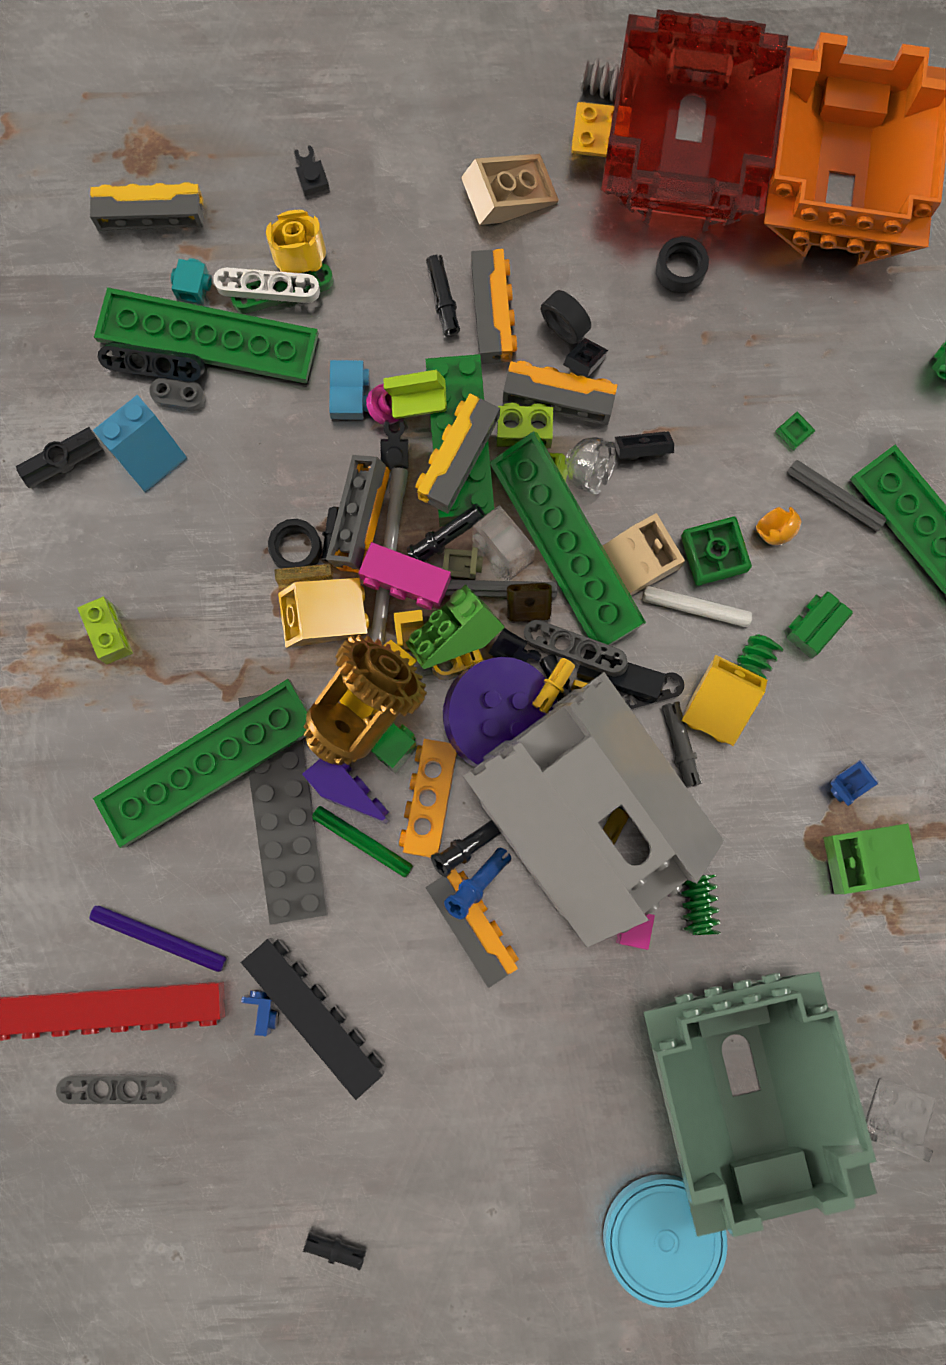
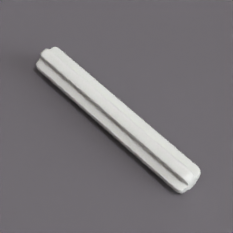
(697, 606)

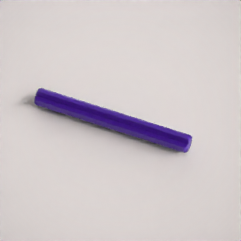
(157, 938)

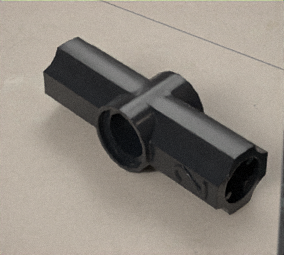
(43, 466)

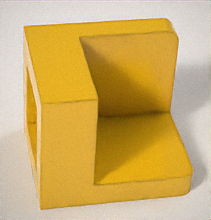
(406, 624)

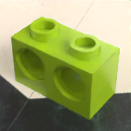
(524, 417)
(104, 630)

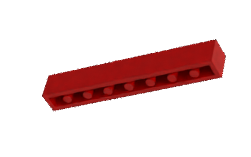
(112, 1009)

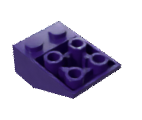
(338, 787)

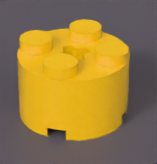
(296, 242)

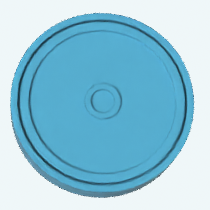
(656, 1246)

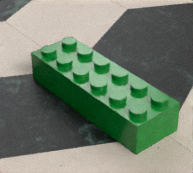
(462, 378)

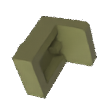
(462, 563)

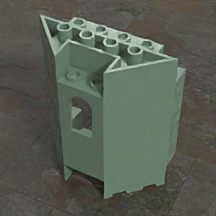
(775, 1148)

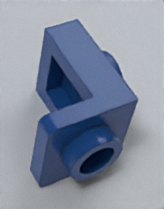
(853, 782)
(266, 1015)

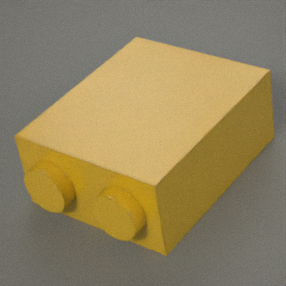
(724, 700)

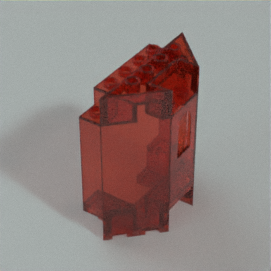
(743, 84)

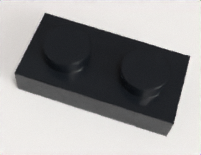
(585, 358)
(640, 445)

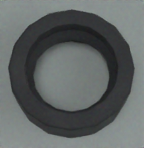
(685, 245)
(565, 316)
(286, 527)

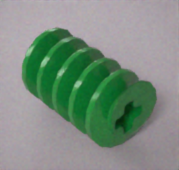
(758, 653)
(700, 906)

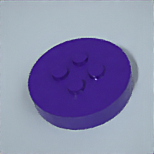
(491, 705)

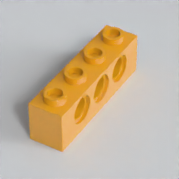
(445, 756)

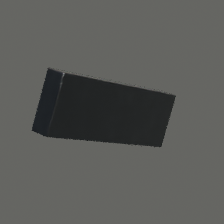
(635, 681)

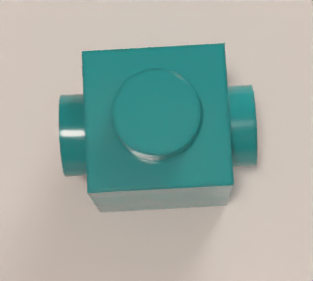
(191, 281)

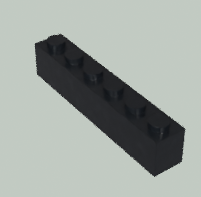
(313, 1017)

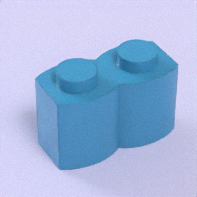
(347, 389)

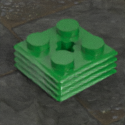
(724, 535)

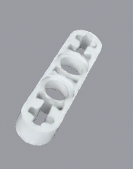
(266, 290)

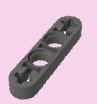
(577, 644)
(115, 1085)

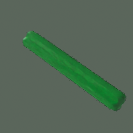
(362, 841)

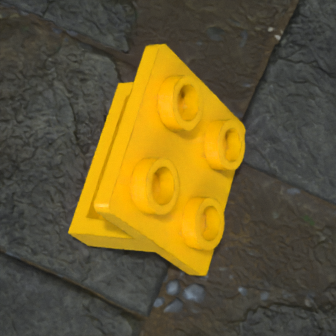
(592, 129)

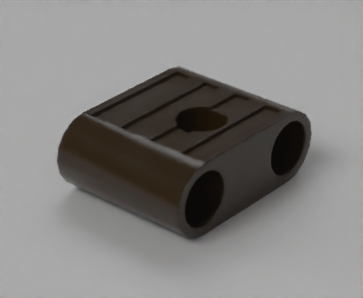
(529, 601)

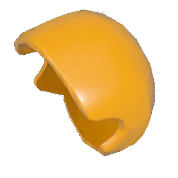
(779, 526)

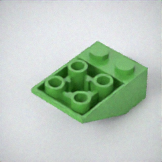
(454, 629)
(871, 859)

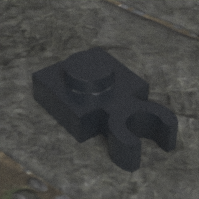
(310, 173)
(394, 449)
(512, 646)

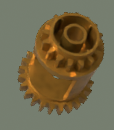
(377, 679)

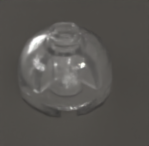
(590, 464)

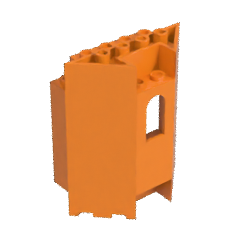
(863, 122)

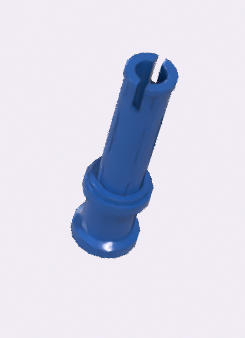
(472, 889)

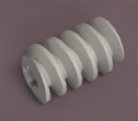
(600, 79)

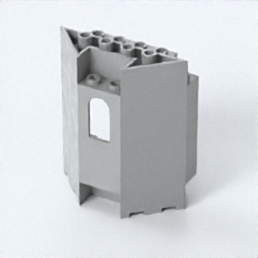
(566, 777)

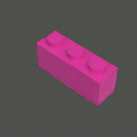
(404, 576)

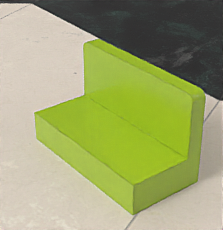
(416, 394)

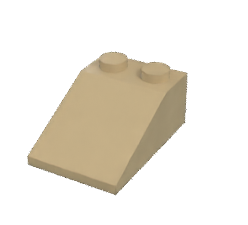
(508, 187)

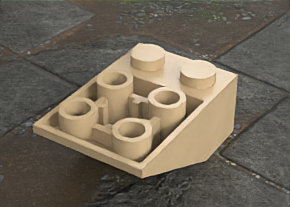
(644, 554)

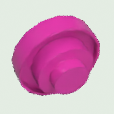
(380, 405)

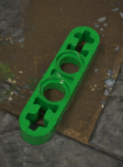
(253, 305)

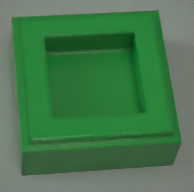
(795, 431)

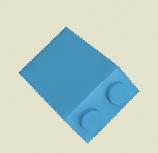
(140, 443)

